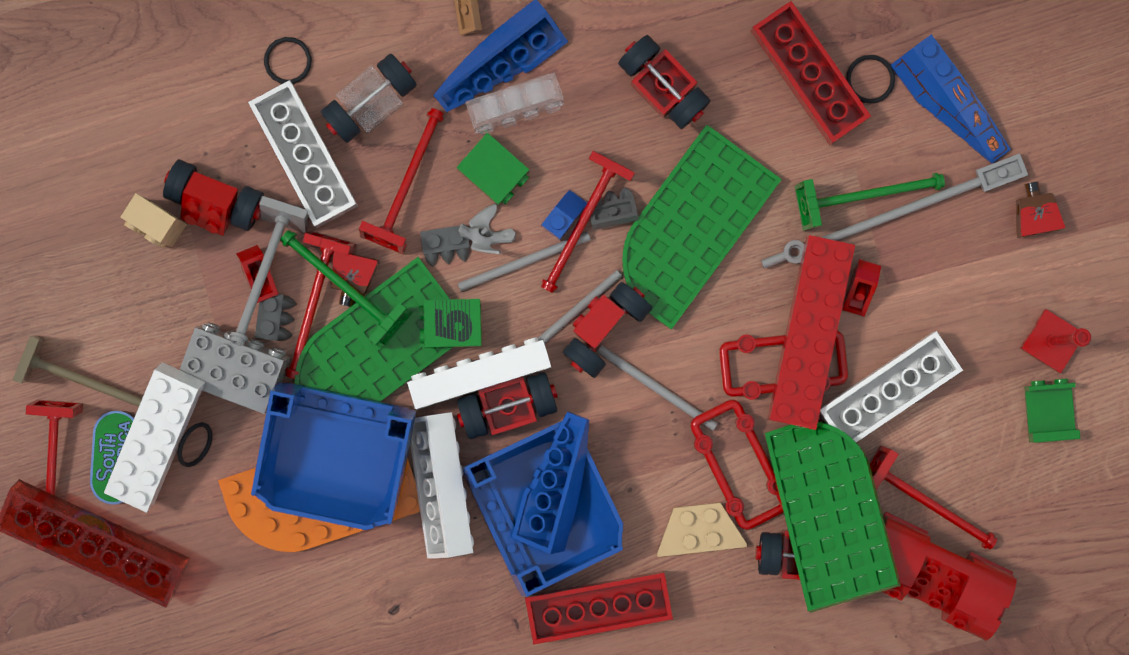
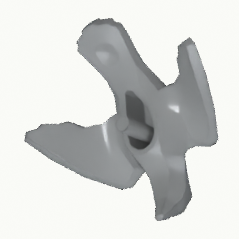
(481, 234)

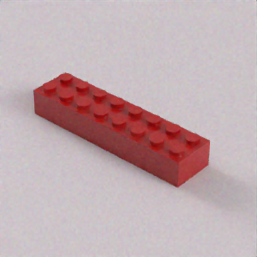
(811, 332)

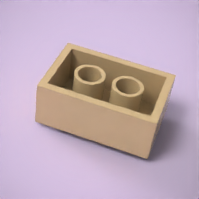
(150, 219)

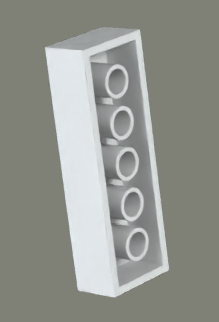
(303, 154)
(478, 374)
(892, 388)
(154, 437)
(440, 487)

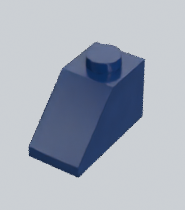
(564, 215)

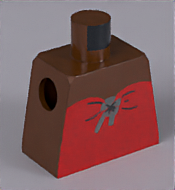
(1037, 213)
(356, 271)

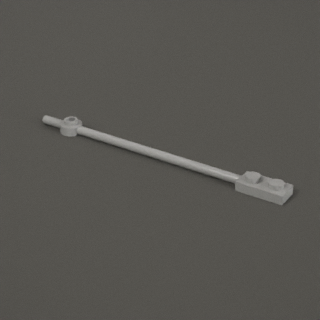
(987, 177)

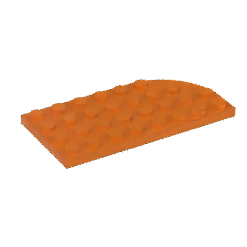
(292, 532)

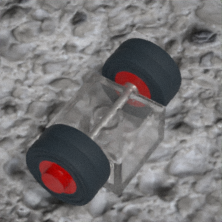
(369, 98)

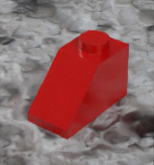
(250, 262)
(862, 287)

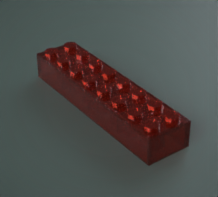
(92, 543)

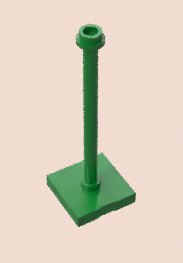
(809, 204)
(388, 323)

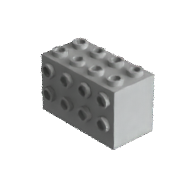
(234, 371)

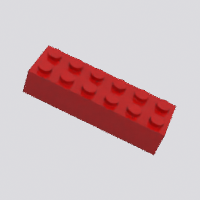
(810, 73)
(598, 607)

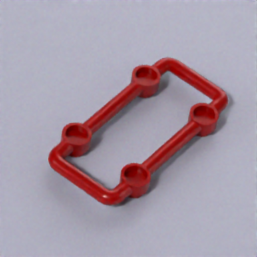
(751, 389)
(704, 444)

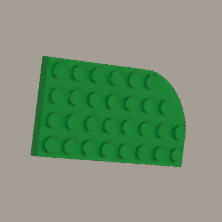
(693, 223)
(350, 364)
(831, 515)

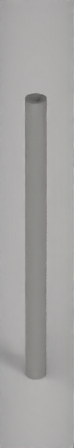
(519, 263)
(579, 307)
(653, 385)

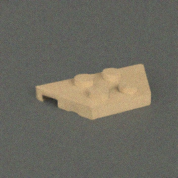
(699, 530)

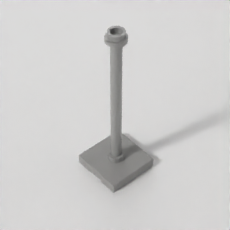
(283, 216)

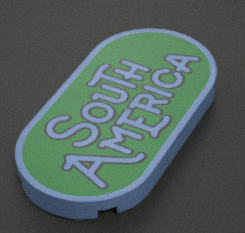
(107, 444)

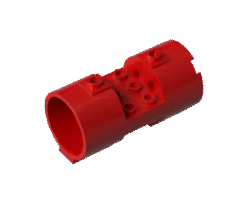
(967, 590)

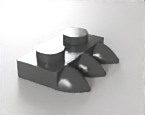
(614, 210)
(444, 242)
(272, 316)

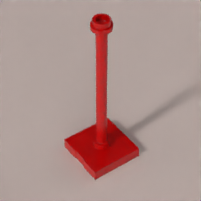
(609, 170)
(384, 235)
(328, 246)
(1054, 341)
(54, 411)
(880, 468)

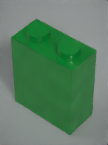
(494, 170)

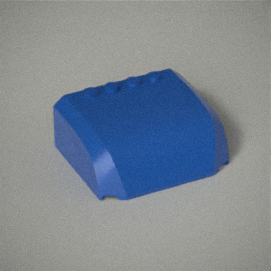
(332, 456)
(498, 490)

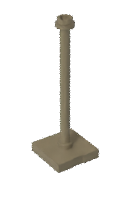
(31, 360)

